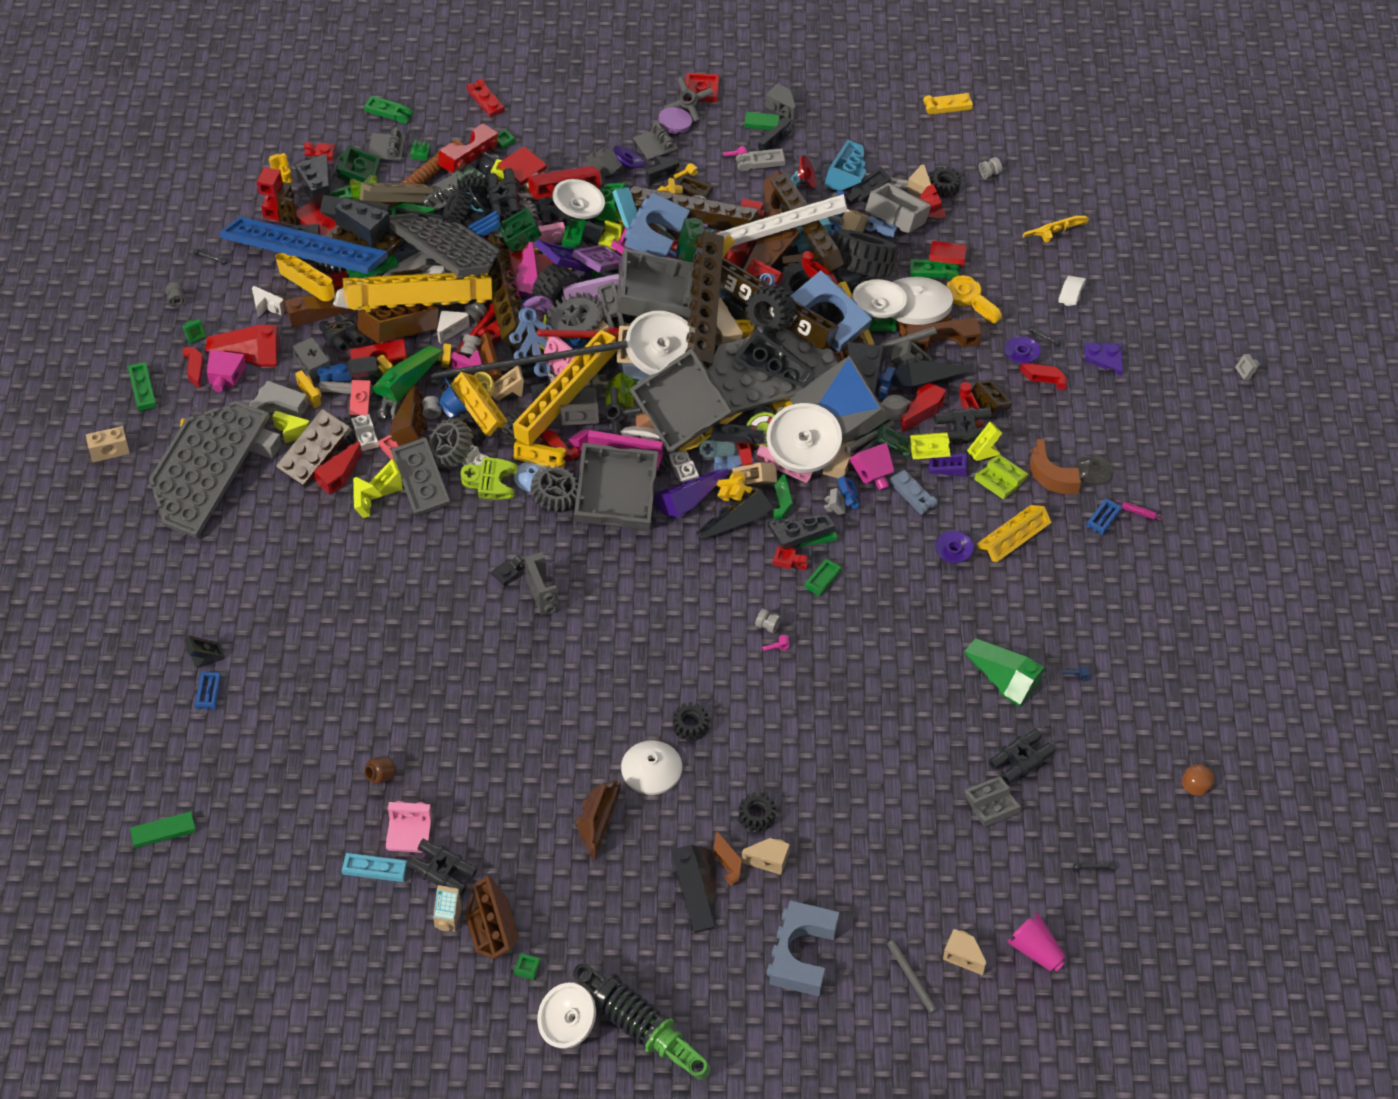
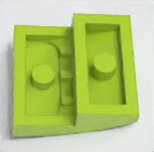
(1001, 476)

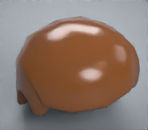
(1198, 779)

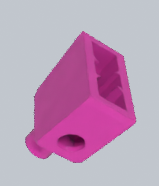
(224, 369)
(874, 465)

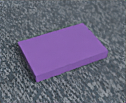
(598, 258)

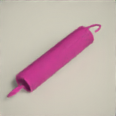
(1139, 510)

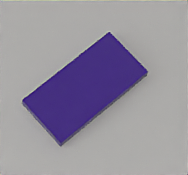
(561, 256)

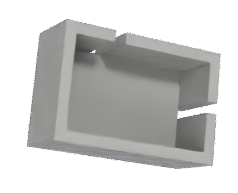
(898, 207)

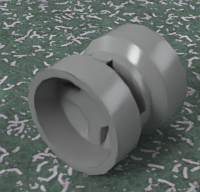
(991, 167)
(470, 345)
(768, 621)

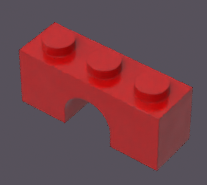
(270, 184)
(394, 351)

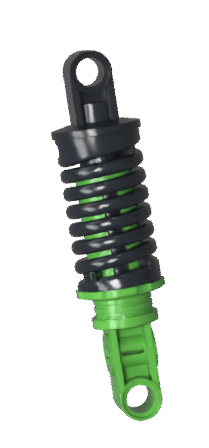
(640, 1019)

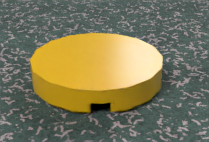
(963, 290)

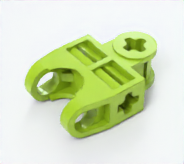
(482, 476)

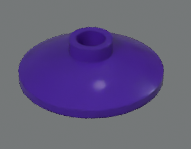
(628, 157)
(1022, 350)
(954, 541)

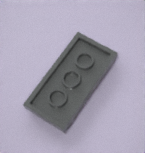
(420, 476)

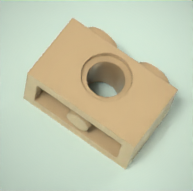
(107, 444)

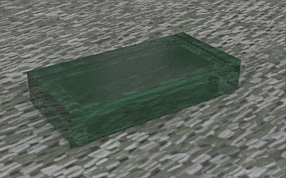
(894, 440)

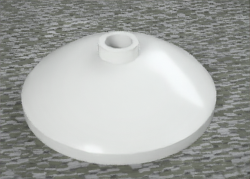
(578, 199)
(880, 298)
(653, 776)
(557, 1015)

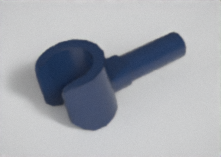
(1083, 672)

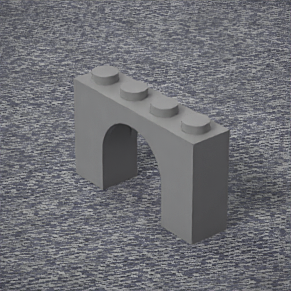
(271, 399)

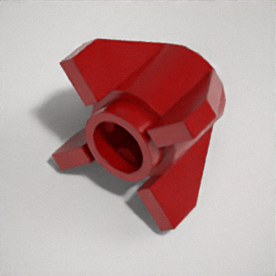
(934, 200)

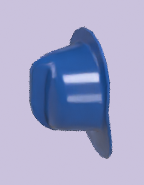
(451, 404)

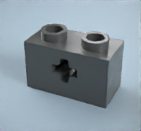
(311, 357)

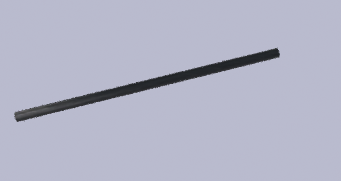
(529, 360)

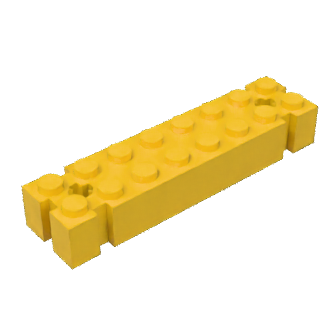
(415, 289)

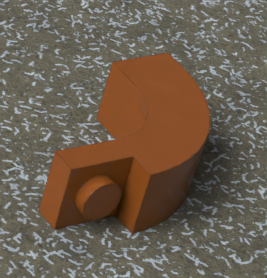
(1051, 476)

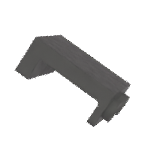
(581, 409)
(545, 597)

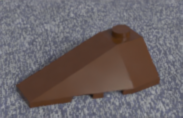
(309, 309)
(409, 420)

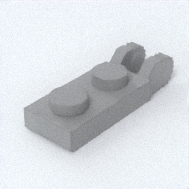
(760, 159)

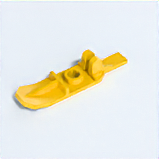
(1045, 231)
(697, 441)

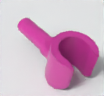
(740, 150)
(783, 644)

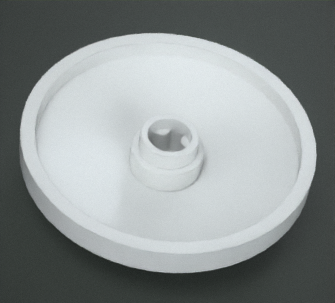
(926, 301)
(656, 340)
(804, 437)

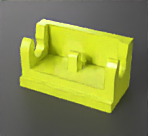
(930, 445)

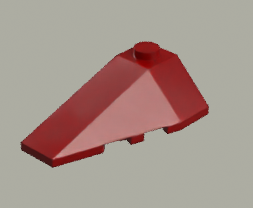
(257, 344)

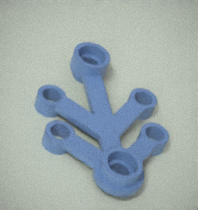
(531, 339)

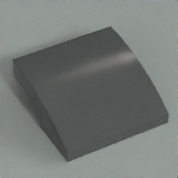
(992, 801)

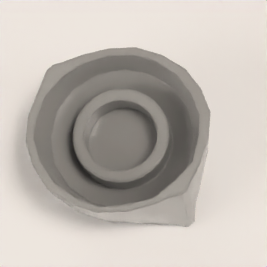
(895, 406)

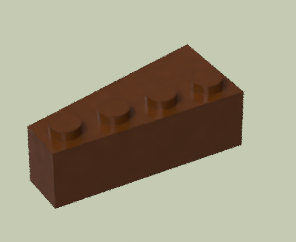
(772, 247)
(397, 322)

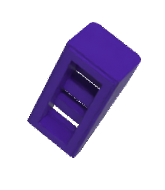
(955, 470)

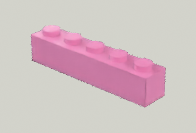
(764, 456)

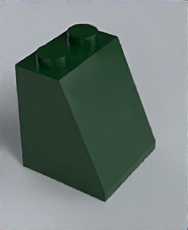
(686, 245)

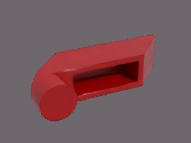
(813, 267)
(195, 365)
(1044, 374)
(968, 400)
(551, 439)
(744, 453)

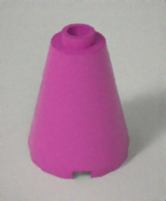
(1038, 944)

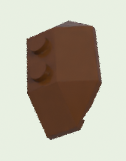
(597, 815)
(490, 919)

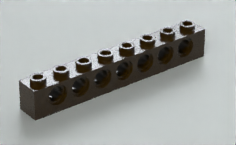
(505, 292)
(705, 296)

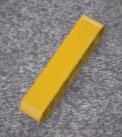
(306, 276)

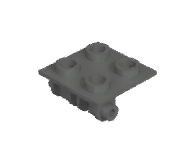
(655, 142)
(387, 145)
(441, 192)

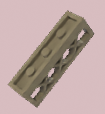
(394, 192)

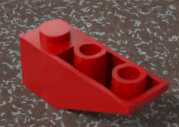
(927, 404)
(337, 471)

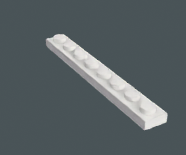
(787, 220)

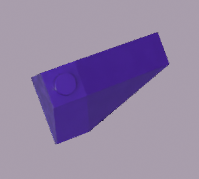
(685, 497)

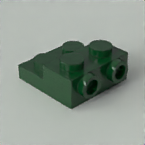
(356, 164)
(519, 230)

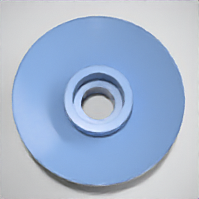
(525, 474)

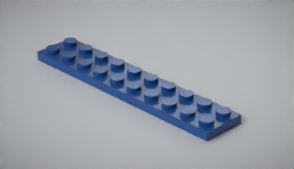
(304, 245)

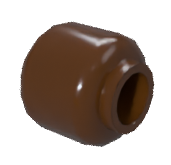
(380, 770)

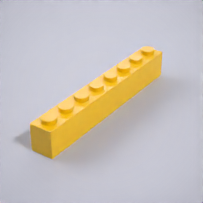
(562, 390)

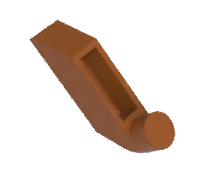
(728, 859)

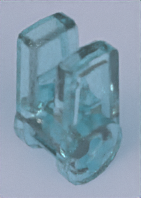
(720, 448)

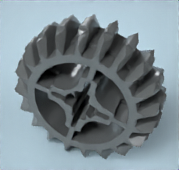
(450, 442)
(556, 483)

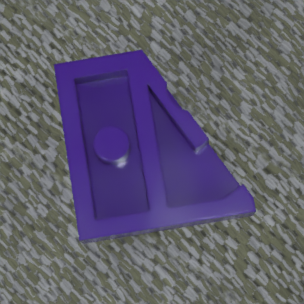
(1104, 355)

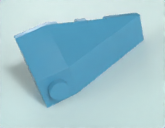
(847, 167)

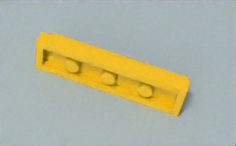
(478, 403)
(1015, 532)

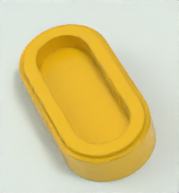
(986, 309)

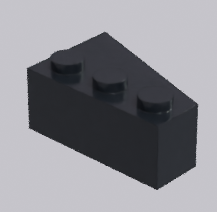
(315, 178)
(363, 220)

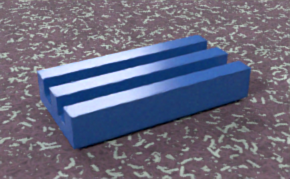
(486, 225)
(1097, 527)
(206, 704)

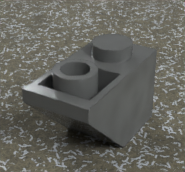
(781, 101)
(604, 161)

